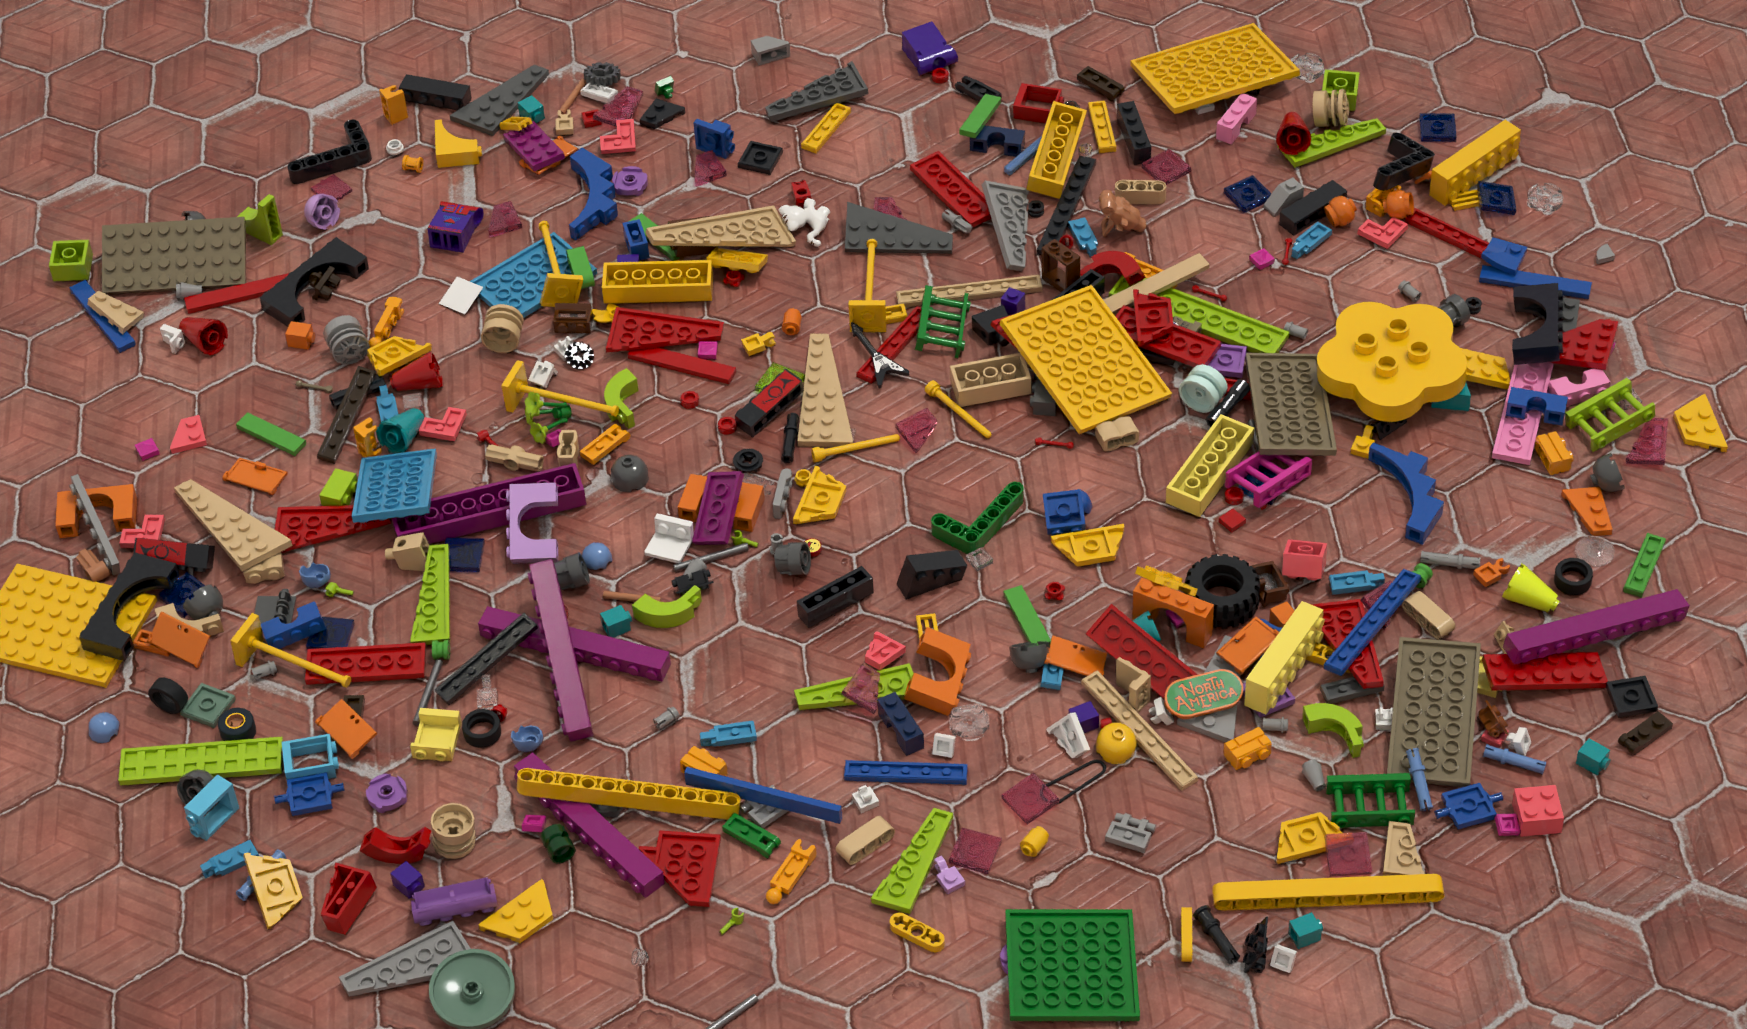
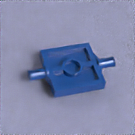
(309, 794)
(1468, 805)

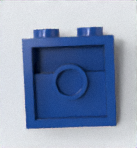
(714, 137)
(1064, 512)

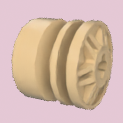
(1330, 108)
(502, 328)
(453, 830)

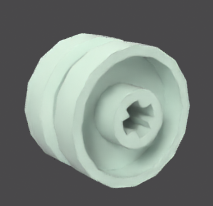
(1203, 388)

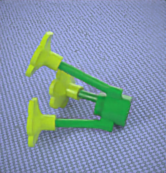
(561, 411)

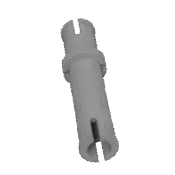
(1450, 560)

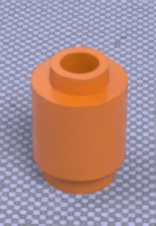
(791, 322)

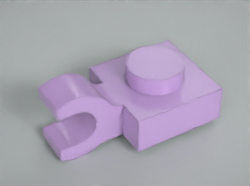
(948, 878)

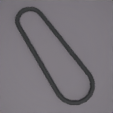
(1075, 770)

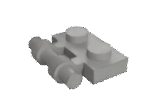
(762, 814)
(1129, 836)

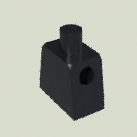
(981, 325)

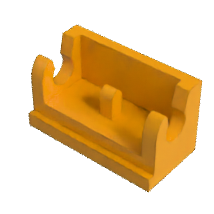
(393, 104)
(1375, 199)
(366, 439)

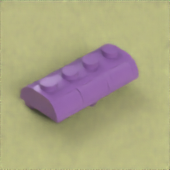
(453, 900)

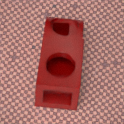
(800, 192)

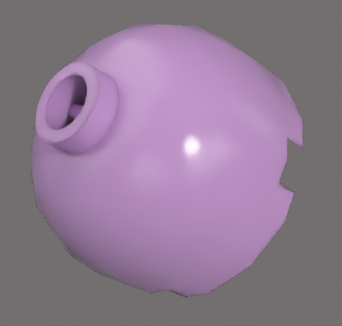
(322, 211)

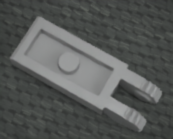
(782, 491)

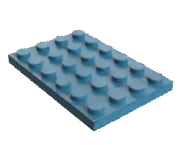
(522, 276)
(394, 485)

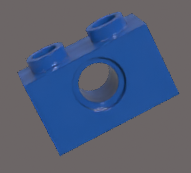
(636, 239)

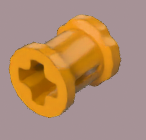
(412, 163)

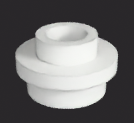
(394, 147)

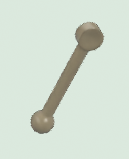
(328, 389)

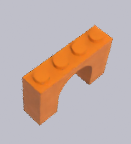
(119, 498)
(748, 505)
(1194, 611)
(953, 655)

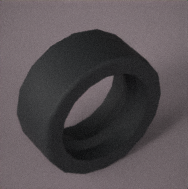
(1570, 587)
(168, 695)
(476, 717)

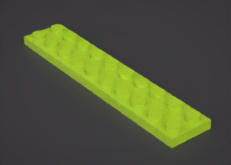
(1220, 322)

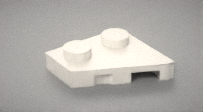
(1070, 735)

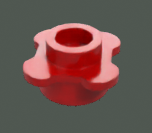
(733, 278)
(1054, 591)

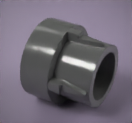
(1456, 309)
(793, 558)
(572, 572)

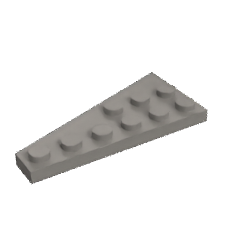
(1009, 216)
(1217, 724)
(406, 964)

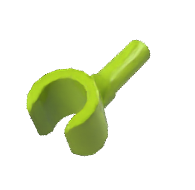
(738, 539)
(333, 588)
(735, 919)

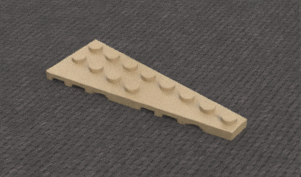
(745, 228)
(823, 407)
(237, 532)

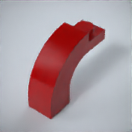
(1118, 263)
(395, 849)

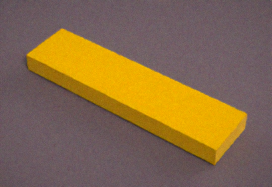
(1102, 126)
(826, 128)

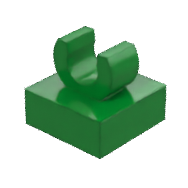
(665, 87)

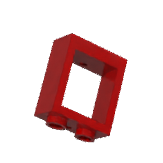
(1035, 93)

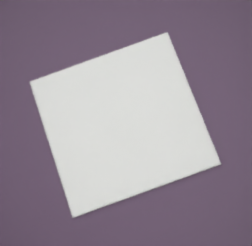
(461, 295)

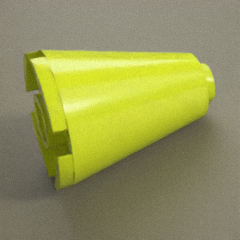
(1530, 591)

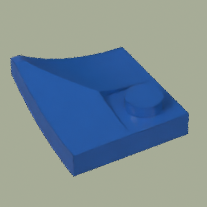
(1504, 255)

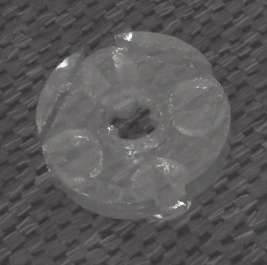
(1310, 73)
(1536, 197)
(967, 712)

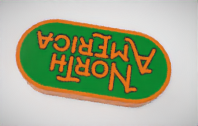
(1203, 694)

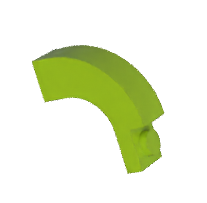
(616, 391)
(667, 614)
(1336, 719)

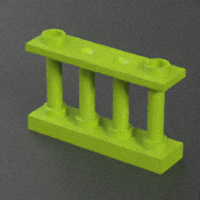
(1602, 401)

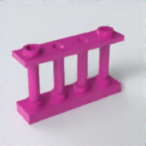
(1272, 486)

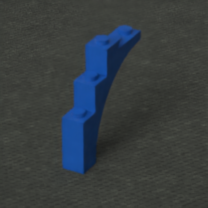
(600, 203)
(1420, 488)

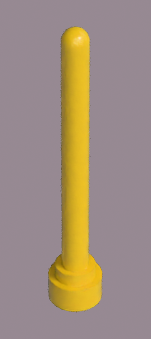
(933, 389)
(821, 453)

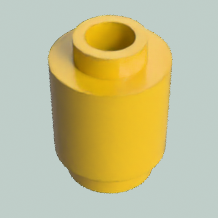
(1034, 841)

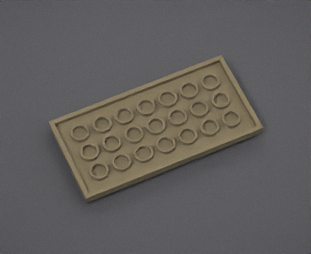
(173, 252)
(1289, 405)
(1435, 708)

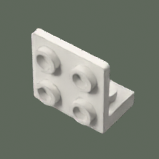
(670, 539)

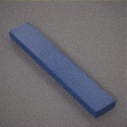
(1570, 287)
(122, 342)
(905, 772)

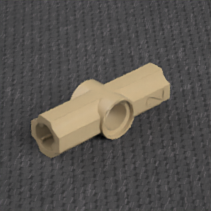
(514, 458)

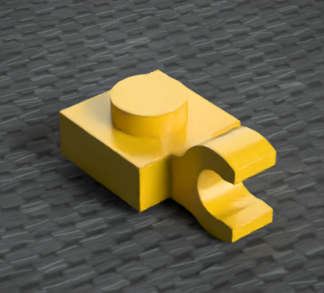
(756, 343)
(1361, 444)

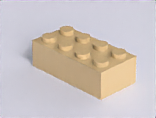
(990, 379)

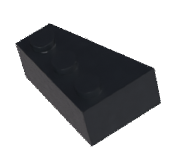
(930, 571)

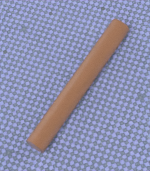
(572, 96)
(625, 596)

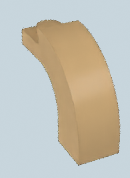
(210, 625)

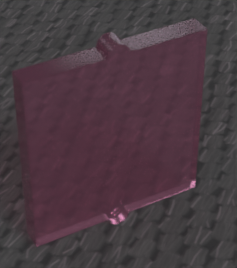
(332, 186)

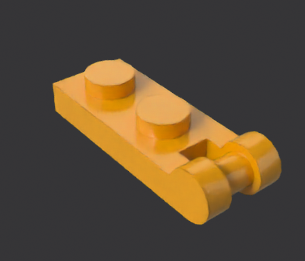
(604, 444)

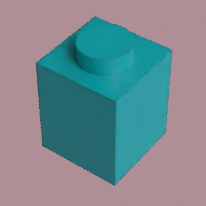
(531, 108)
(616, 621)
(1593, 756)
(1305, 930)

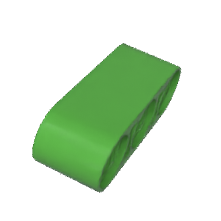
(580, 265)

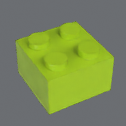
(1342, 80)
(71, 260)

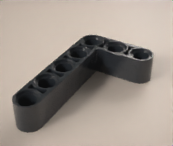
(333, 160)
(1411, 162)

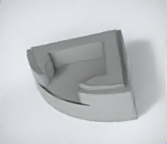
(1604, 254)

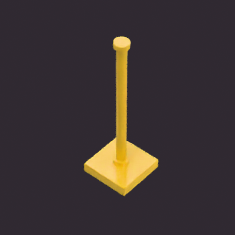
(558, 286)
(869, 313)
(517, 385)
(250, 638)

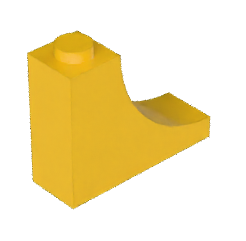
(453, 150)

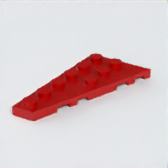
(645, 329)
(319, 523)
(1339, 622)

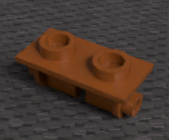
(1490, 718)

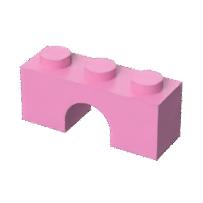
(1240, 111)
(1592, 383)

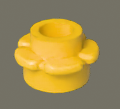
(802, 477)

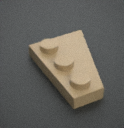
(117, 312)
(1401, 851)

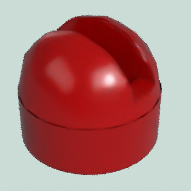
(1063, 240)
(503, 710)

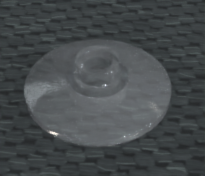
(1595, 550)

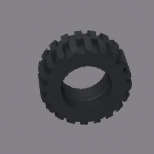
(1228, 573)

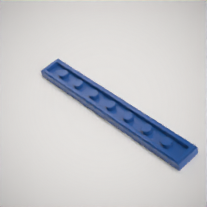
(1372, 622)
(764, 795)

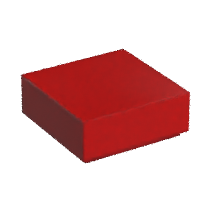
(588, 121)
(1232, 520)

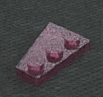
(621, 107)
(1651, 444)

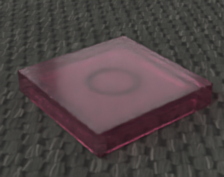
(1166, 167)
(1030, 798)
(975, 850)
(1348, 854)

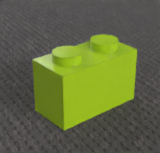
(339, 488)

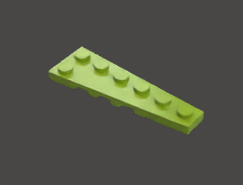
(1338, 140)
(433, 609)
(830, 693)
(908, 876)

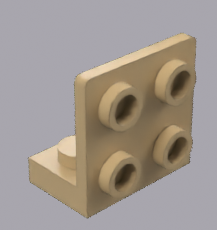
(1134, 681)

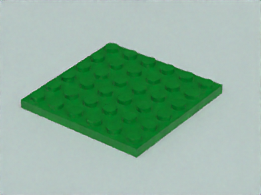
(1071, 965)

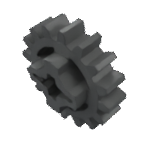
(602, 74)

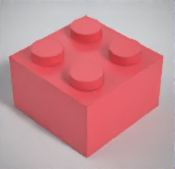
(1304, 559)
(1538, 810)

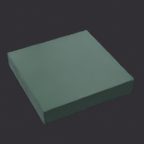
(207, 705)

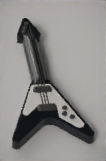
(881, 363)

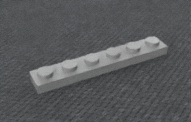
(96, 531)

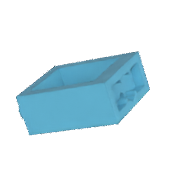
(308, 746)
(215, 791)

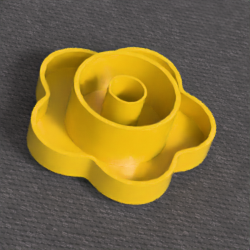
(1392, 359)

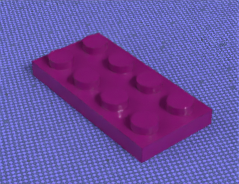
(534, 146)
(718, 508)

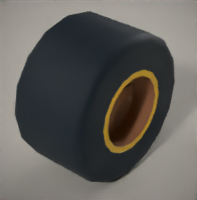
(236, 724)

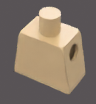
(409, 552)

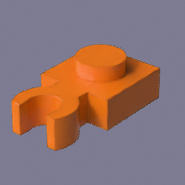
(1489, 574)

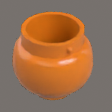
(1399, 204)
(1340, 211)

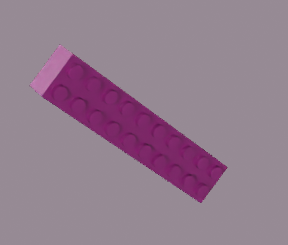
(487, 506)

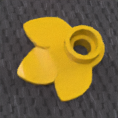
(605, 316)

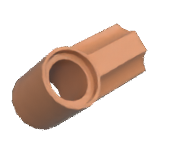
(94, 569)

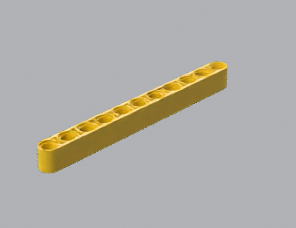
(627, 793)
(1328, 892)

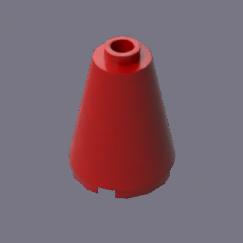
(1293, 135)
(205, 334)
(419, 374)

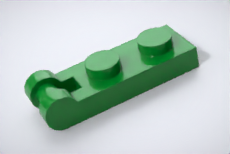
(751, 835)

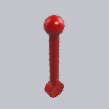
(1288, 242)
(1195, 289)
(1039, 441)

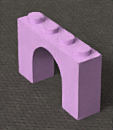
(521, 499)

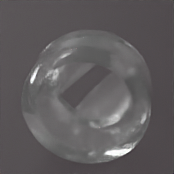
(1081, 151)
(639, 957)

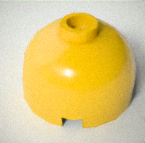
(1116, 743)

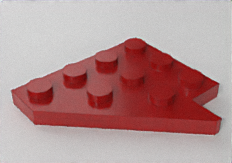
(1589, 344)
(687, 863)

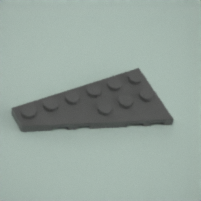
(823, 92)
(501, 102)
(891, 233)

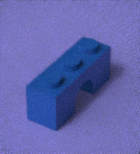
(1524, 400)
(307, 624)

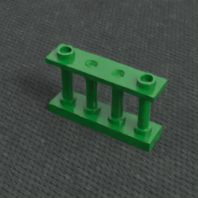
(926, 325)
(1370, 784)

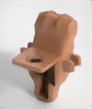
(1119, 213)

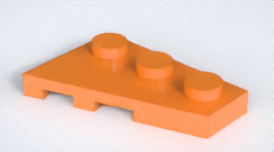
(1591, 508)

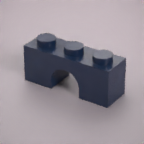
(1011, 139)
(895, 714)

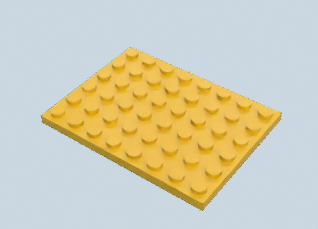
(1214, 68)
(1085, 359)
(44, 620)

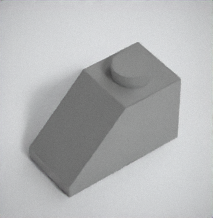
(769, 49)
(1284, 196)

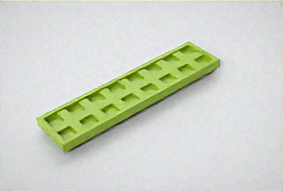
(219, 758)

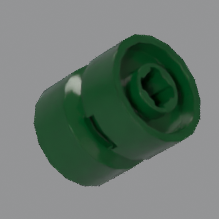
(558, 844)

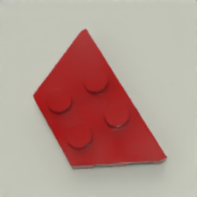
(1152, 316)

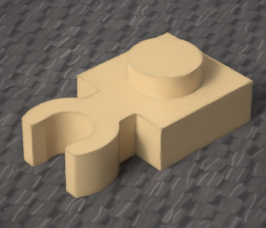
(564, 123)

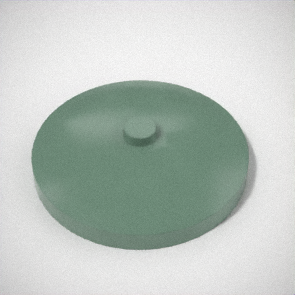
(472, 989)

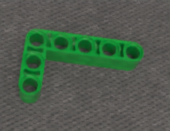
(984, 527)

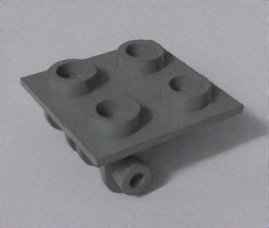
(276, 606)

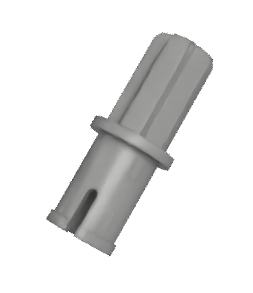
(957, 221)

